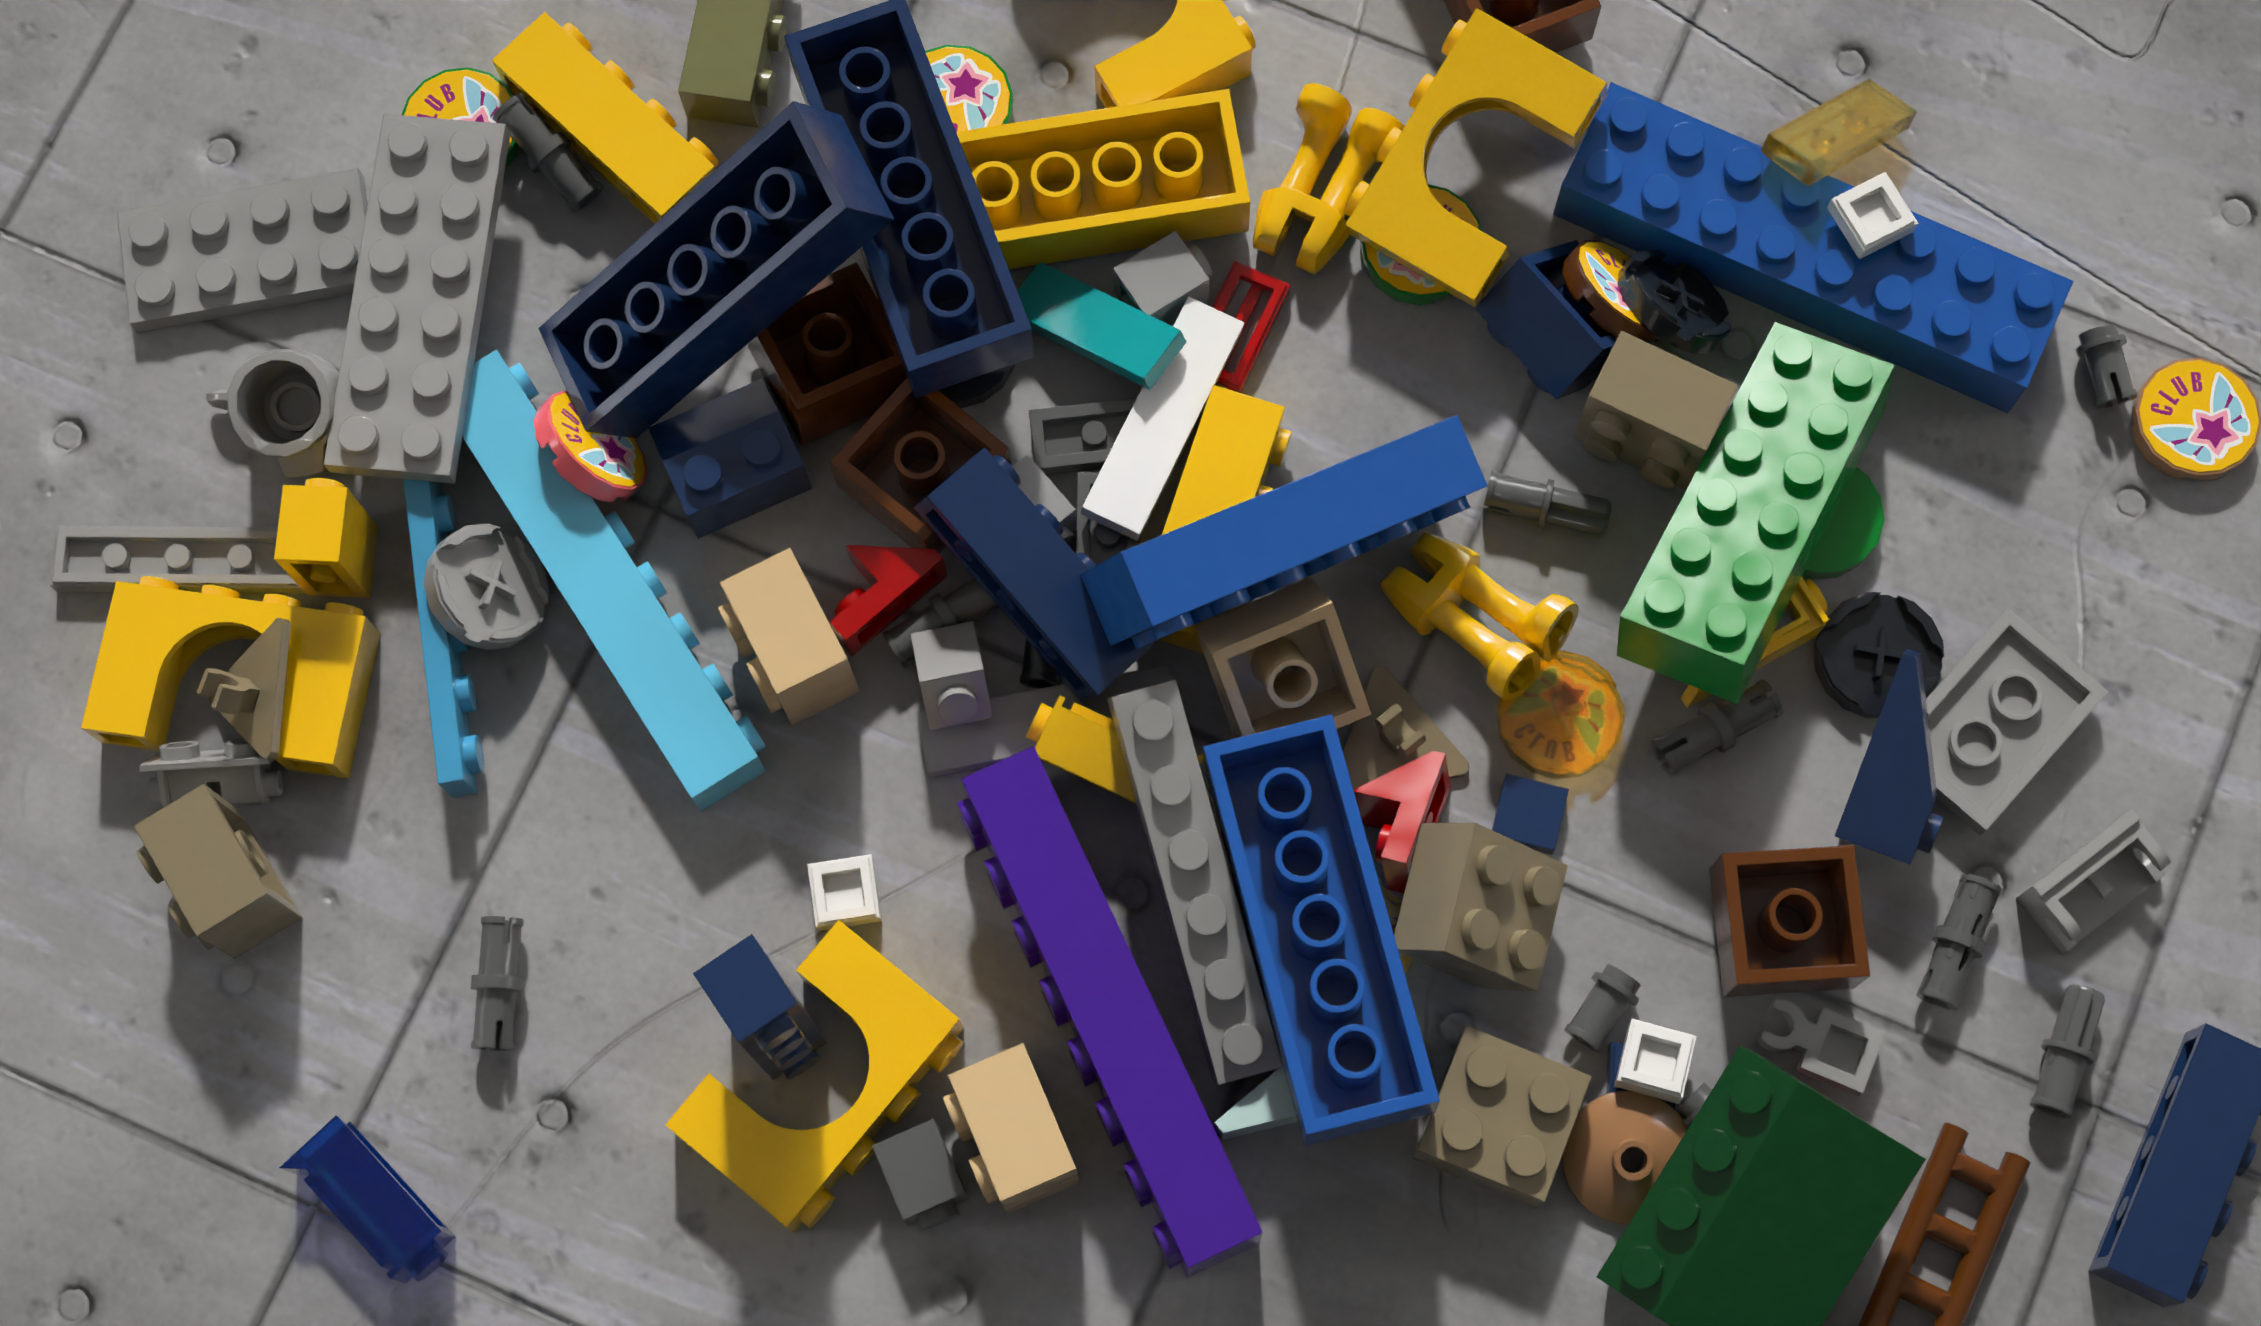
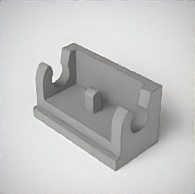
(2095, 882)

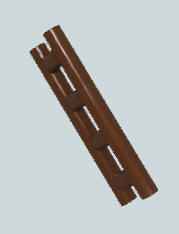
(1923, 1221)

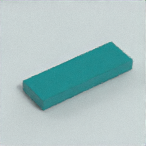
(1099, 326)

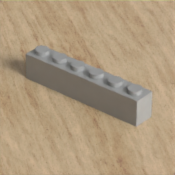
(1194, 882)

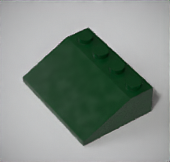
(1761, 1206)

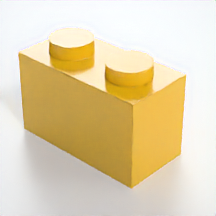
(326, 539)

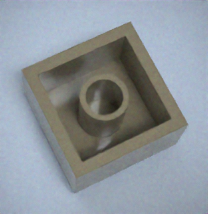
(1653, 412)
(215, 872)
(1479, 906)
(1502, 1117)

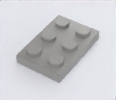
(2003, 718)

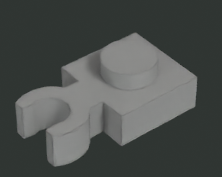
(1832, 1048)

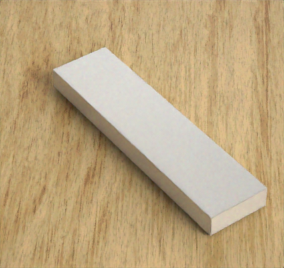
(1162, 423)

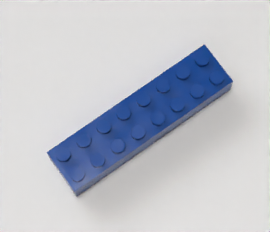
(1757, 231)

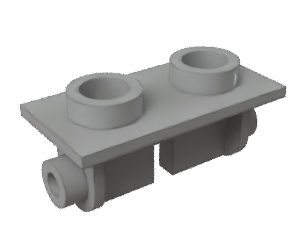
(238, 768)

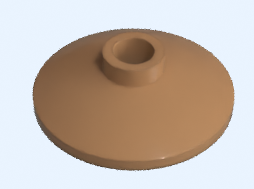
(1602, 1135)

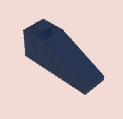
(1896, 780)

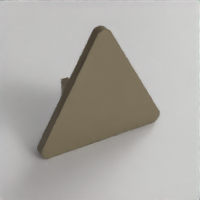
(254, 689)
(1394, 734)

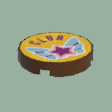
(1593, 273)

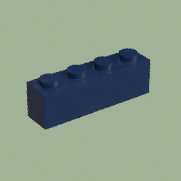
(1027, 570)
(761, 1010)
(2184, 1170)

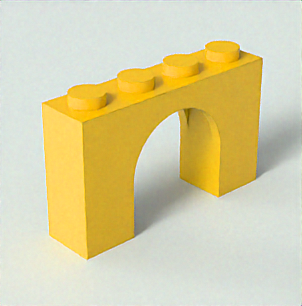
(1191, 54)
(1483, 71)
(162, 630)
(793, 1168)

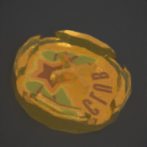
(1563, 719)

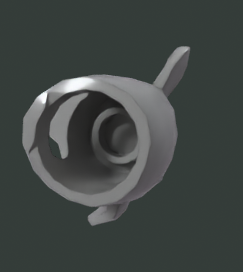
(283, 407)

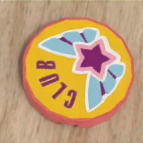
(589, 461)

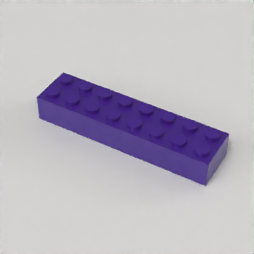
(1111, 1012)

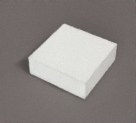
(1872, 215)
(844, 892)
(1655, 1061)

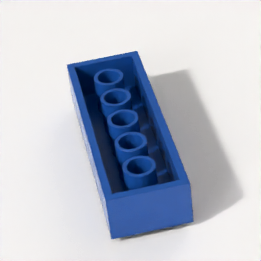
(1284, 535)
(1319, 931)

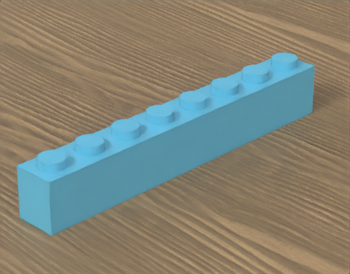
(609, 593)

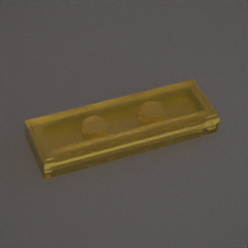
(1838, 131)

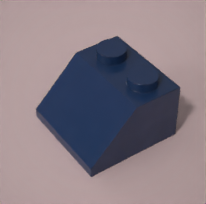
(1545, 325)
(730, 458)

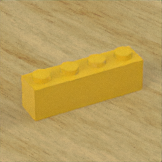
(603, 118)
(1226, 466)

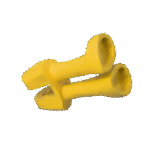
(1324, 121)
(1458, 577)

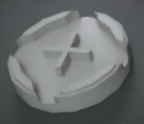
(486, 587)

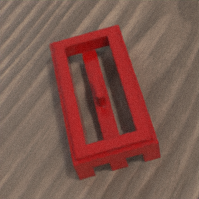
(1259, 282)

